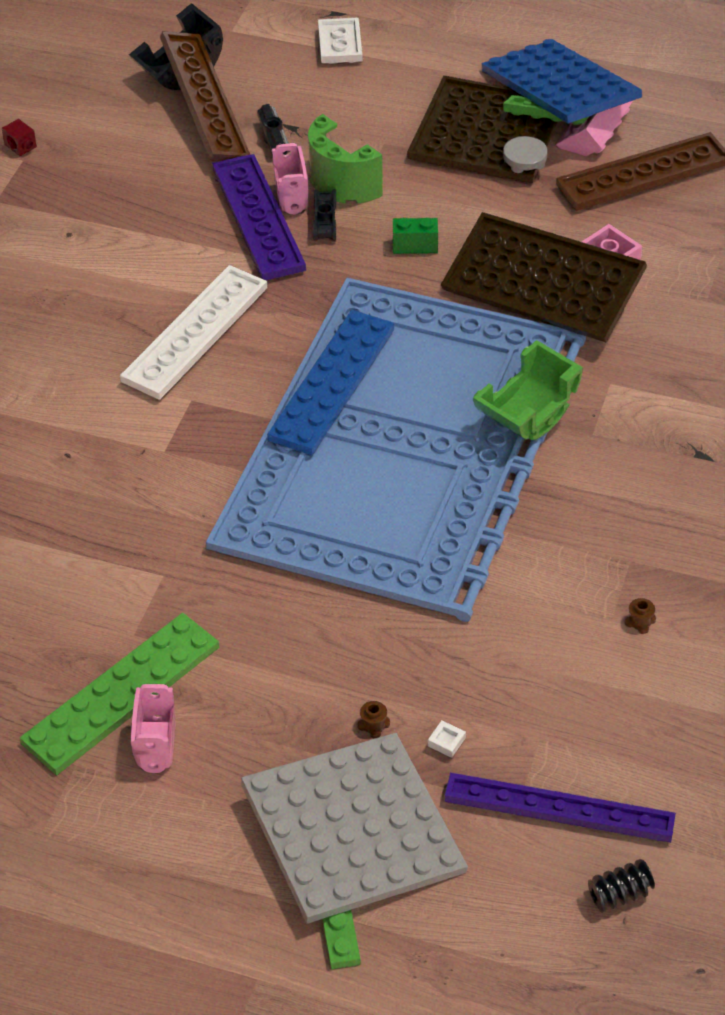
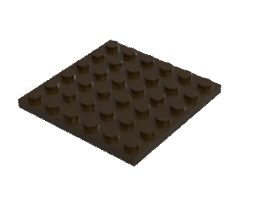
(470, 128)

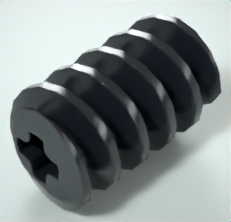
(621, 883)

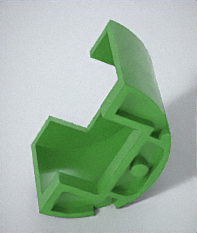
(331, 167)
(535, 396)

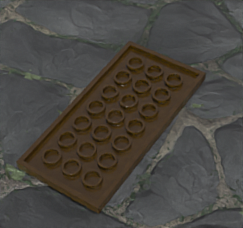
(544, 276)

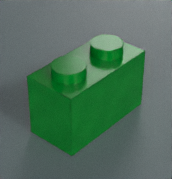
(415, 235)

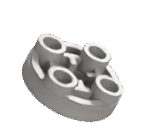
(525, 154)

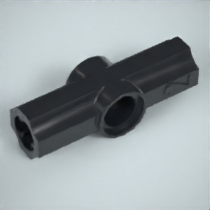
(272, 127)

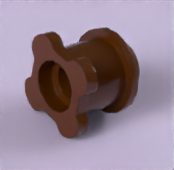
(641, 616)
(373, 718)

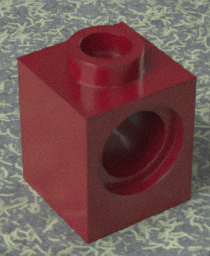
(19, 137)

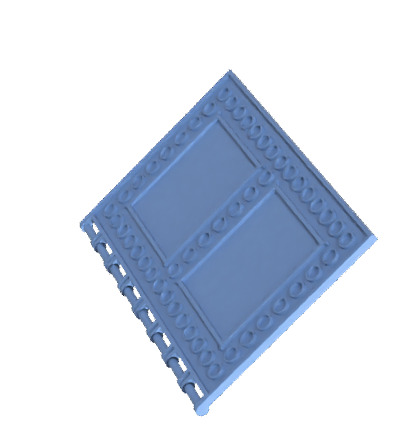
(407, 466)

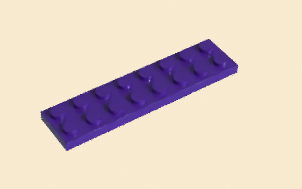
(259, 217)

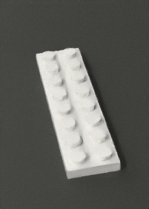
(193, 332)

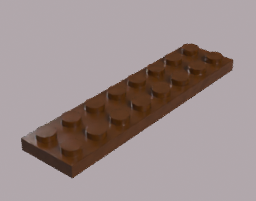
(204, 96)
(642, 171)

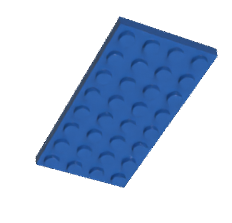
(561, 80)

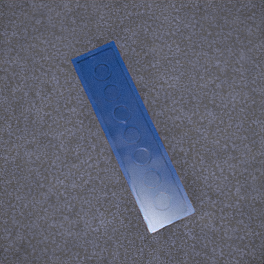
(331, 382)

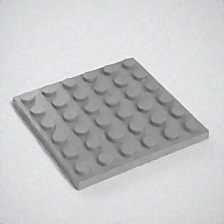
(352, 827)

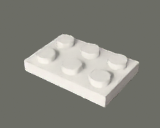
(340, 40)

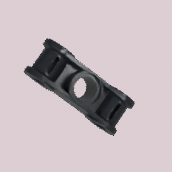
(324, 224)

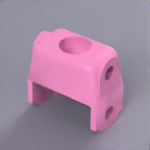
(293, 188)
(151, 735)

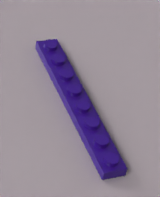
(560, 807)

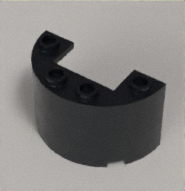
(192, 22)

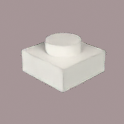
(446, 739)

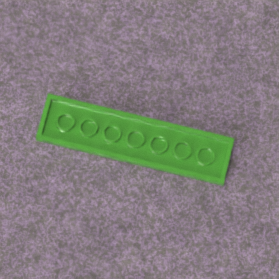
(110, 698)

